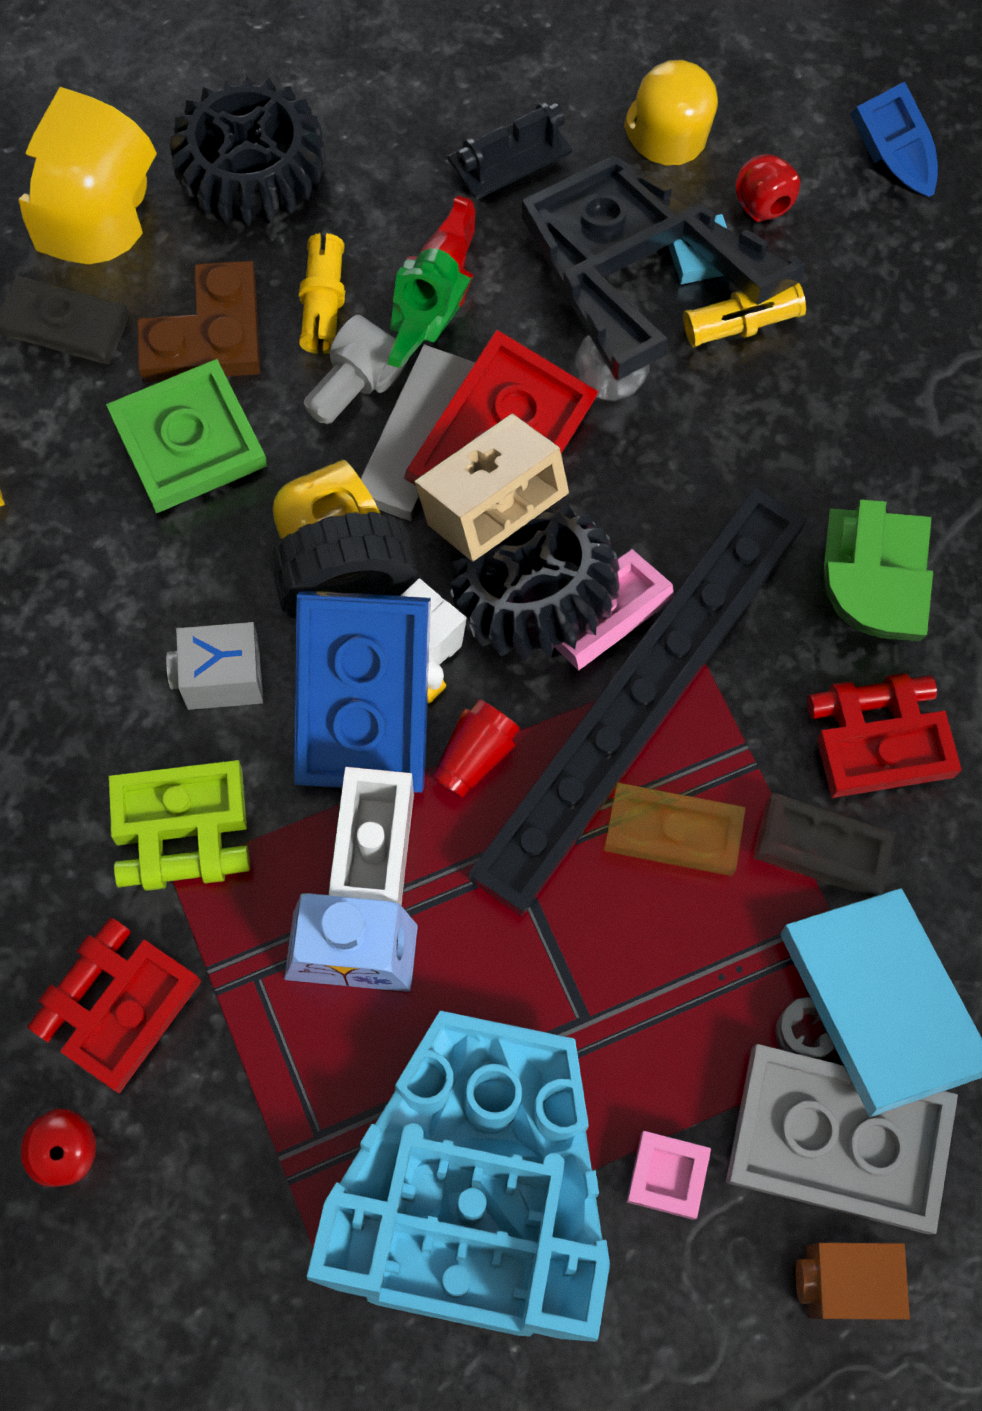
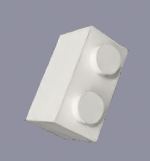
(372, 835)

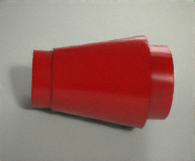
(475, 747)

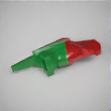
(432, 284)

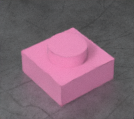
(668, 1175)

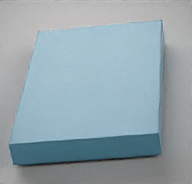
(885, 1001)

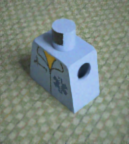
(351, 943)

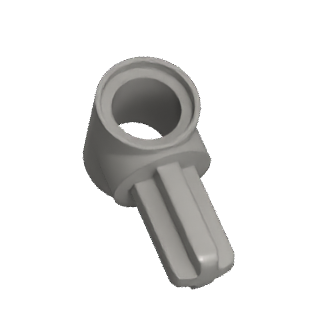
(358, 364)

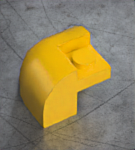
(85, 180)

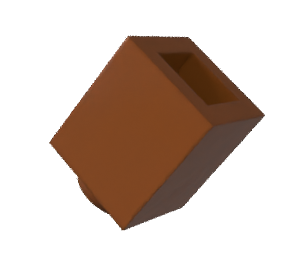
(854, 1281)

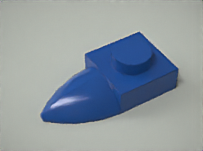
(899, 137)

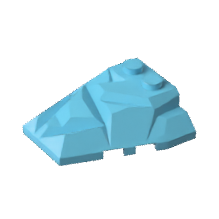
(475, 1189)

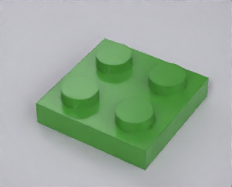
(186, 435)

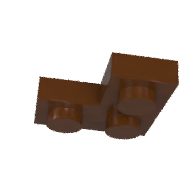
(221, 329)

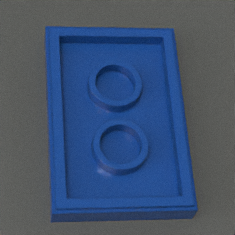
(360, 685)

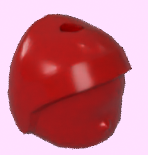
(767, 187)
(61, 1129)

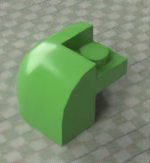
(879, 570)

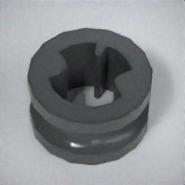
(791, 1017)

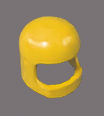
(672, 113)
(321, 495)

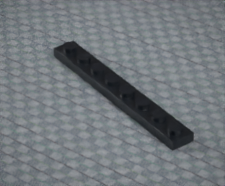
(635, 703)

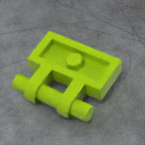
(177, 805)

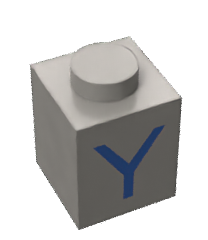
(216, 666)

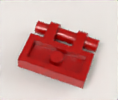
(884, 752)
(129, 1014)

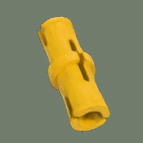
(321, 293)
(707, 323)

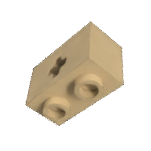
(492, 486)

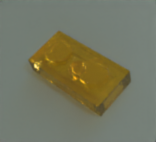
(675, 829)

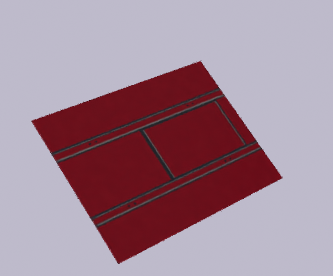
(633, 957)

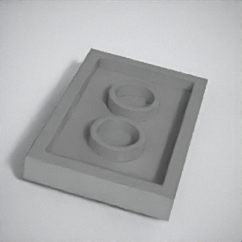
(815, 1144)

